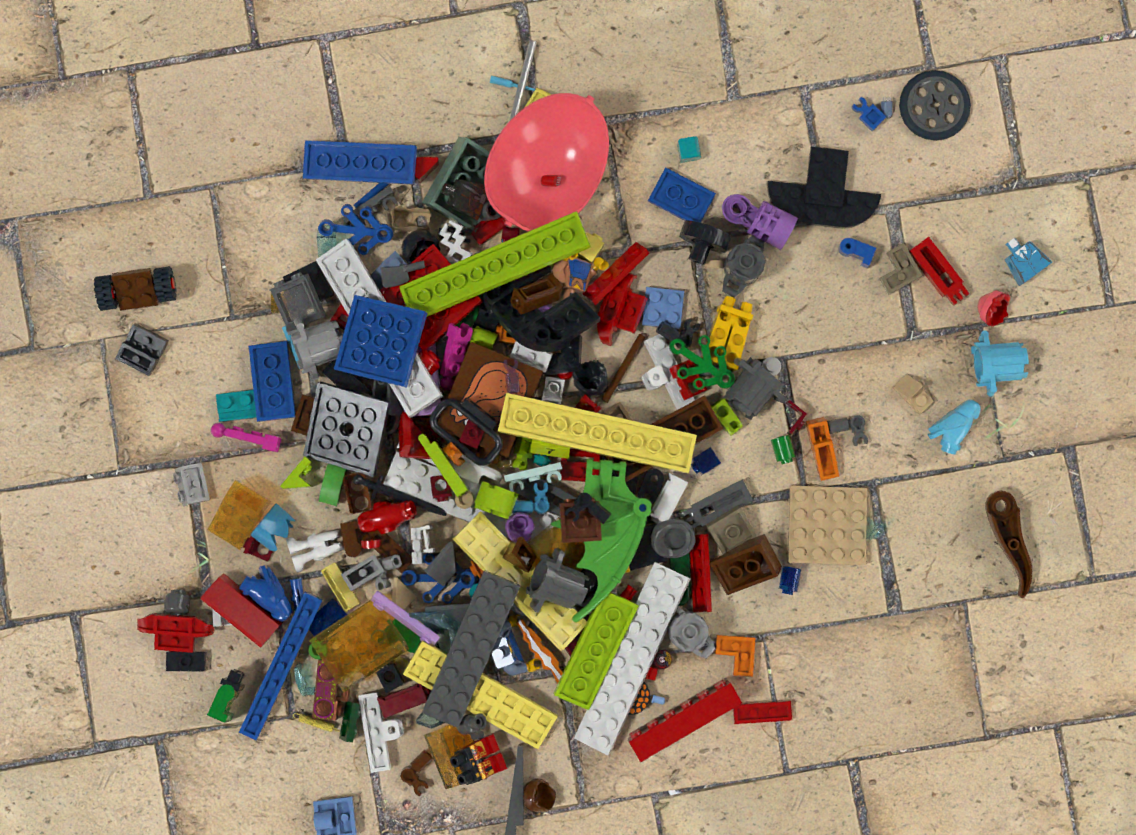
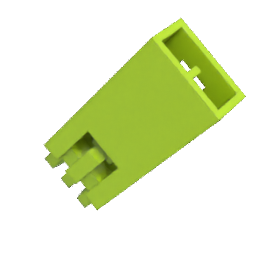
(444, 466)

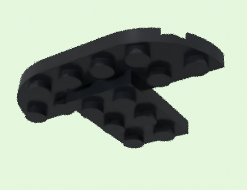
(824, 196)

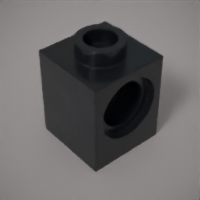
(390, 685)

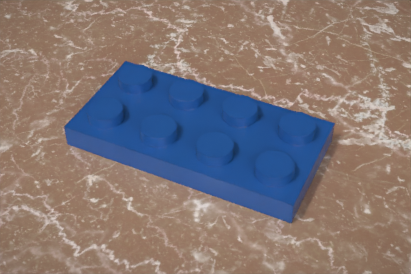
(272, 381)

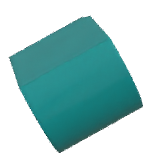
(689, 149)

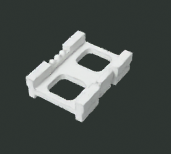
(426, 538)
(417, 555)

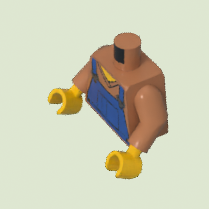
(576, 273)

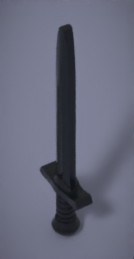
(396, 494)

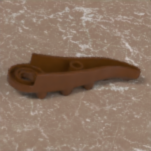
(1008, 533)

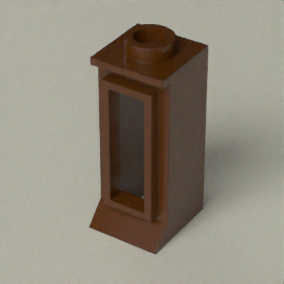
(536, 294)

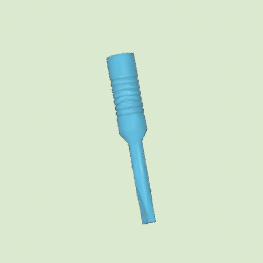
(508, 83)

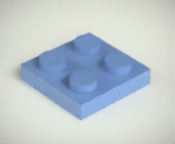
(663, 306)

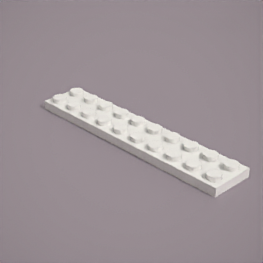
(350, 278)
(414, 479)
(633, 659)

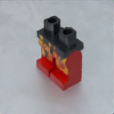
(471, 762)

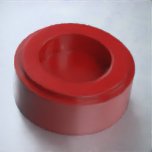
(370, 543)

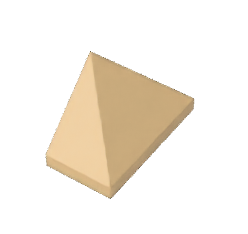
(402, 594)

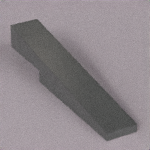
(516, 804)

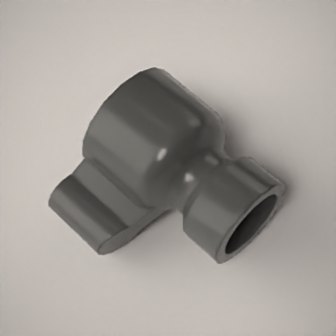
(472, 724)

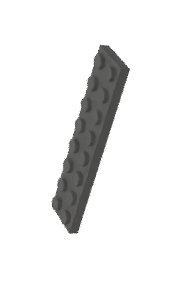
(471, 648)

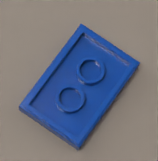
(681, 196)

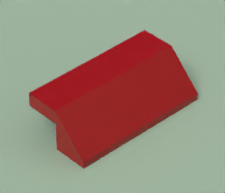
(240, 610)

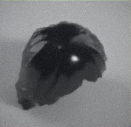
(591, 379)

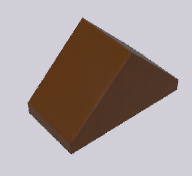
(520, 554)

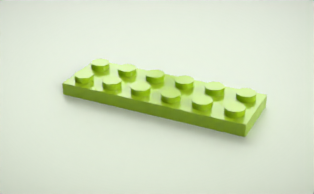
(595, 650)

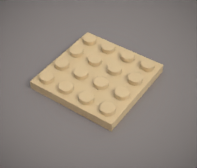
(827, 525)

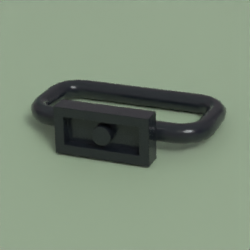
(479, 418)

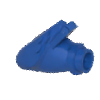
(268, 593)

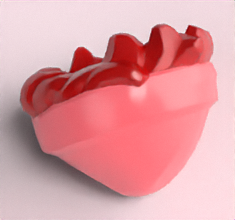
(993, 307)

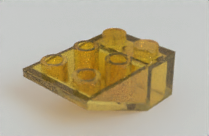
(238, 514)

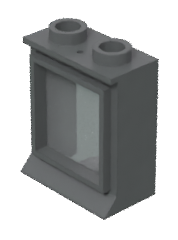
(297, 300)

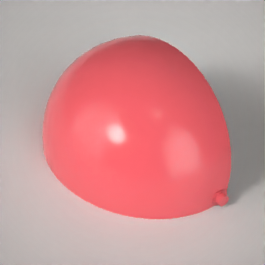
(548, 137)

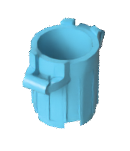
(998, 362)

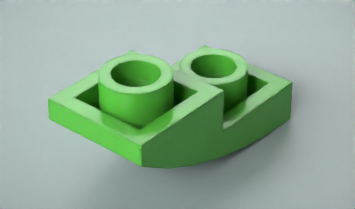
(332, 485)

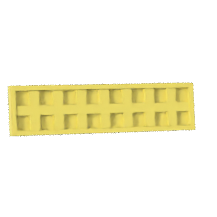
(486, 548)
(491, 698)

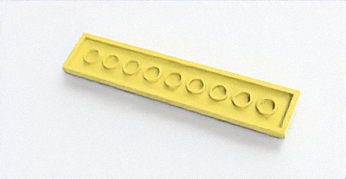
(597, 433)

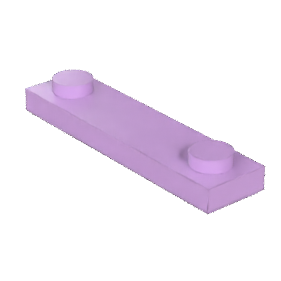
(383, 603)

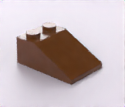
(746, 565)

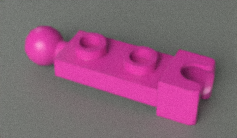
(454, 353)
(269, 442)

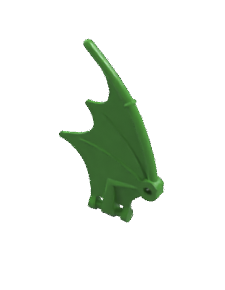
(619, 533)

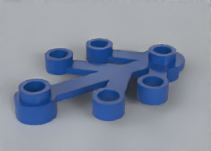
(359, 229)
(438, 587)

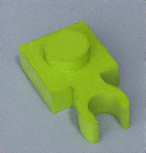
(523, 452)

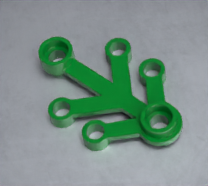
(704, 365)

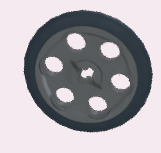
(942, 129)

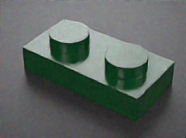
(348, 727)

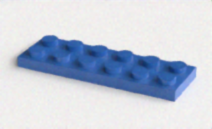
(359, 162)

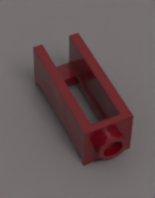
(403, 699)

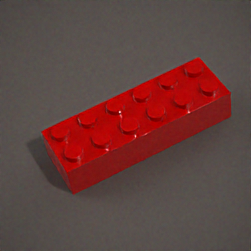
(684, 720)

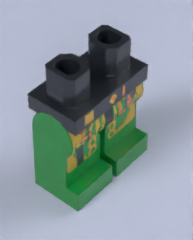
(226, 695)

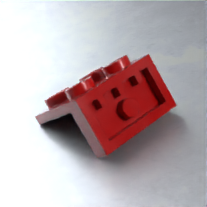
(408, 438)

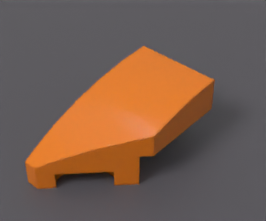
(454, 454)

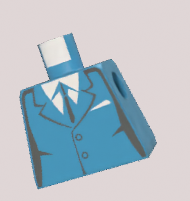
(1025, 261)

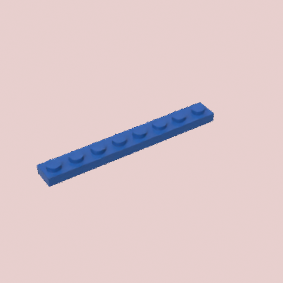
(280, 665)

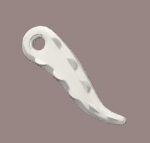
(472, 471)

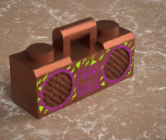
(326, 697)

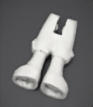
(320, 545)

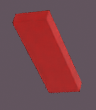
(762, 712)

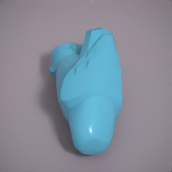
(955, 425)

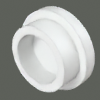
(772, 365)

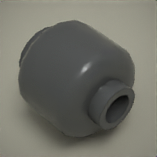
(177, 603)

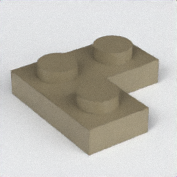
(905, 270)

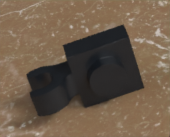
(452, 229)

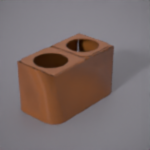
(355, 494)

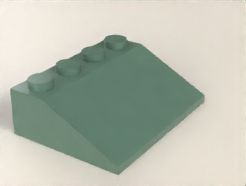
(465, 163)

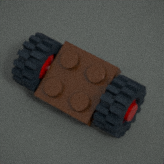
(135, 289)

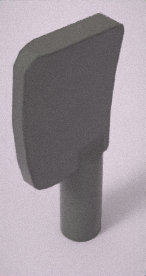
(399, 275)

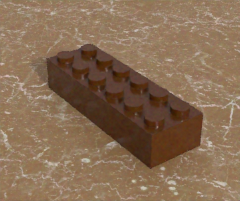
(693, 418)

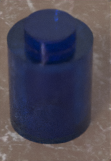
(789, 580)

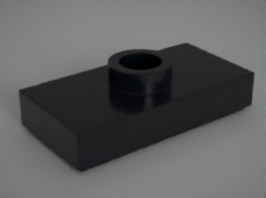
(186, 661)

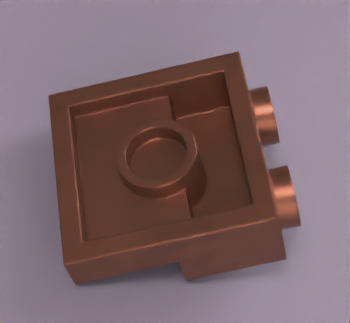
(584, 529)

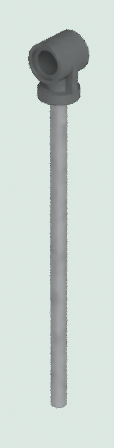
(485, 216)

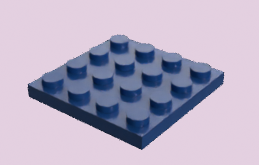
(380, 341)

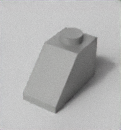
(362, 573)

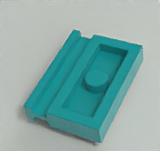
(236, 406)

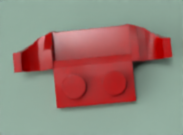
(620, 310)
(174, 631)

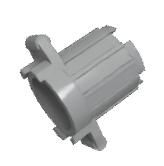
(315, 345)
(690, 632)

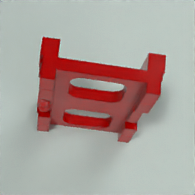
(683, 383)

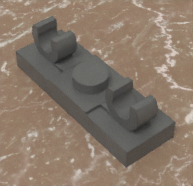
(381, 198)

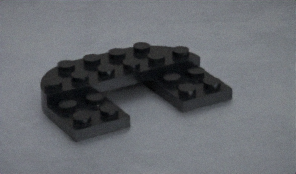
(539, 330)

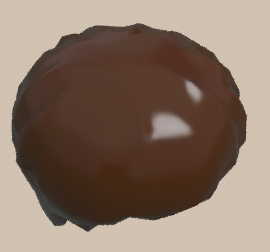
(539, 796)

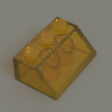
(442, 745)

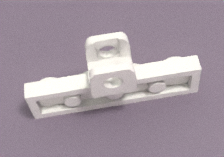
(660, 374)
(378, 732)

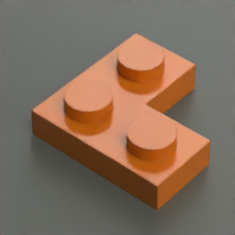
(741, 648)

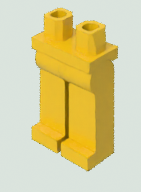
(738, 323)

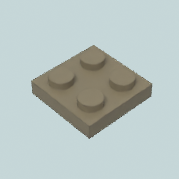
(731, 529)

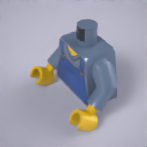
(507, 653)

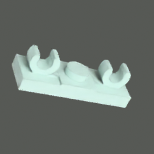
(533, 475)

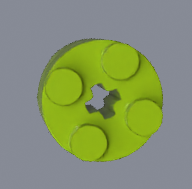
(496, 499)

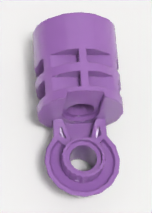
(763, 222)

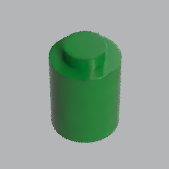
(783, 449)

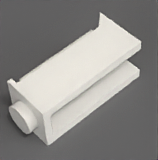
(668, 499)

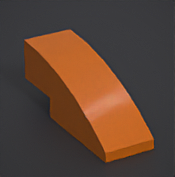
(822, 448)

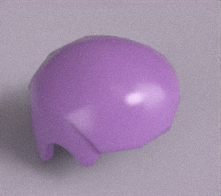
(519, 525)

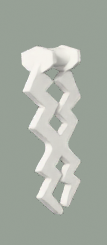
(454, 247)

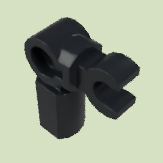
(671, 333)
(585, 501)

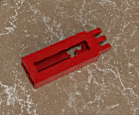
(933, 265)

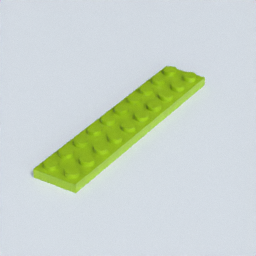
(497, 265)

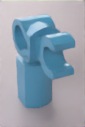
(540, 505)

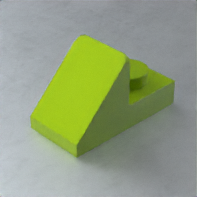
(294, 479)

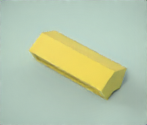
(342, 592)

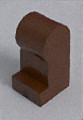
(350, 539)

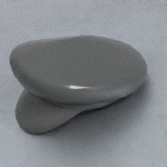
(673, 538)

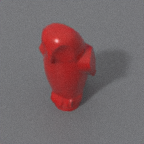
(386, 516)

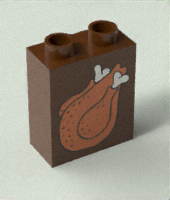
(484, 383)

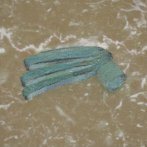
(300, 681)

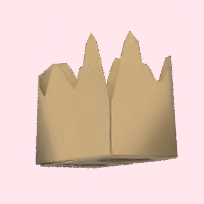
(399, 210)

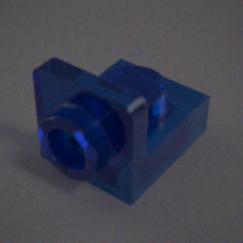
(705, 462)

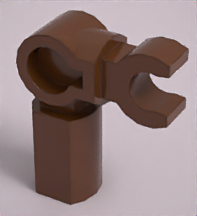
(409, 774)

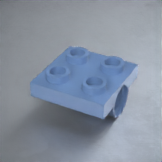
(335, 816)

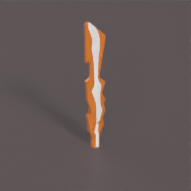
(541, 652)

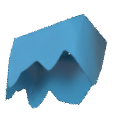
(274, 523)

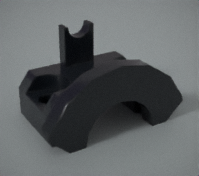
(485, 320)

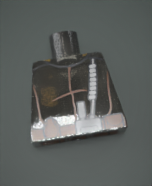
(465, 197)

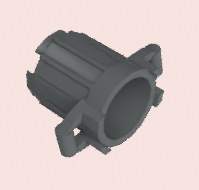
(744, 265)
(753, 388)
(556, 583)

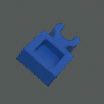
(870, 116)

